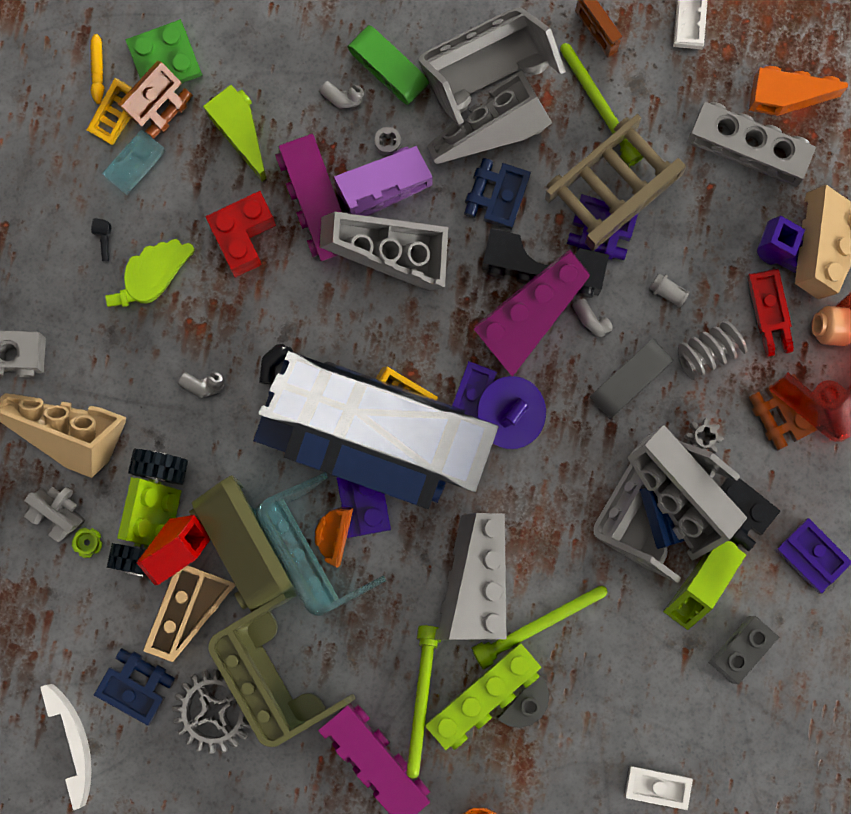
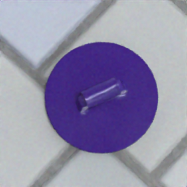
(515, 408)

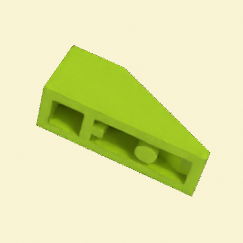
(233, 118)

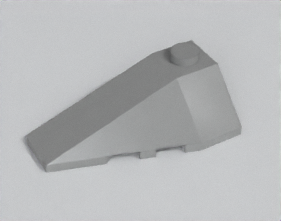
(505, 118)

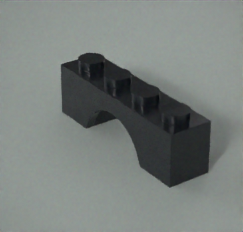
(508, 257)

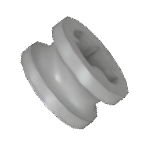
(387, 132)

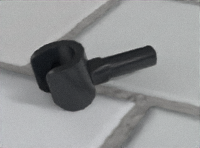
(102, 228)

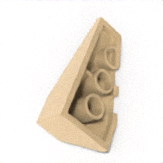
(68, 435)

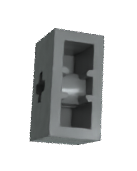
(743, 649)

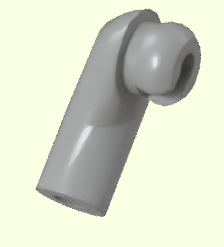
(342, 99)
(589, 320)
(204, 387)

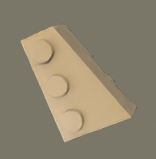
(826, 243)
(184, 610)

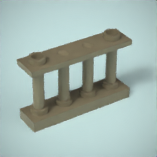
(620, 210)

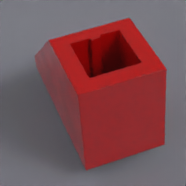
(173, 548)

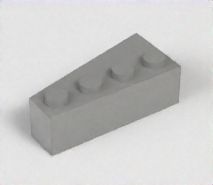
(391, 246)
(686, 492)

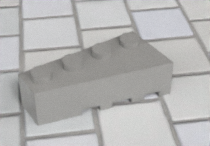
(477, 581)

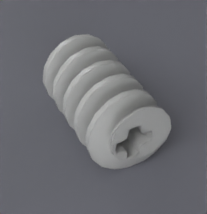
(711, 347)

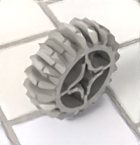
(221, 723)

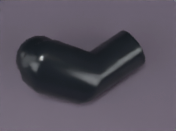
(271, 361)

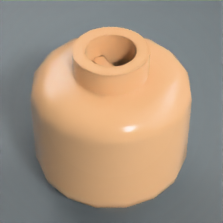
(832, 326)

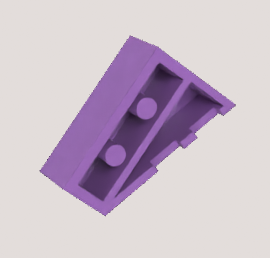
(383, 182)

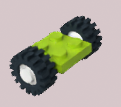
(146, 506)

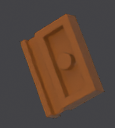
(599, 25)

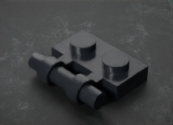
(755, 507)

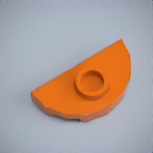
(332, 534)

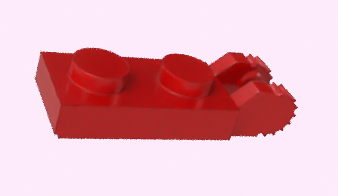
(771, 309)

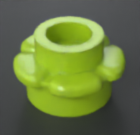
(85, 534)

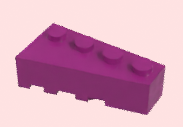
(310, 187)
(528, 314)
(374, 762)

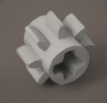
(710, 431)

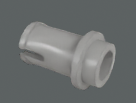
(669, 290)

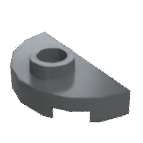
(527, 706)

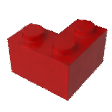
(234, 228)

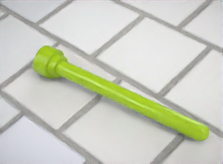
(628, 151)
(426, 637)
(488, 652)

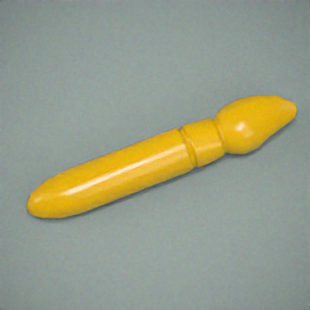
(97, 87)

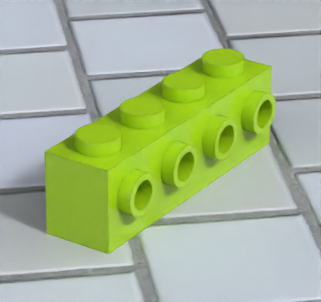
(482, 696)

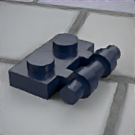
(506, 196)
(129, 695)

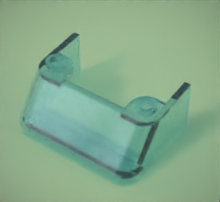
(298, 556)

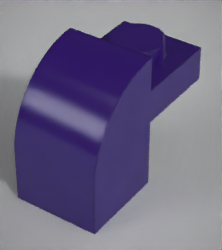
(781, 243)

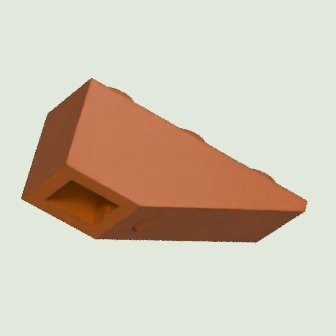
(783, 92)

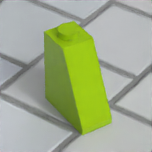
(705, 585)

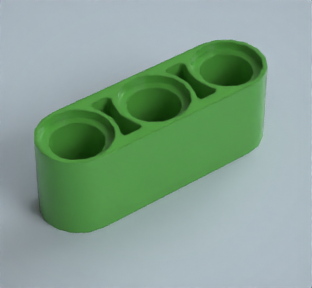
(388, 65)

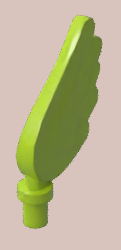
(151, 272)

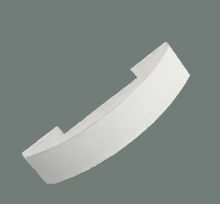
(78, 785)

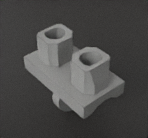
(55, 507)

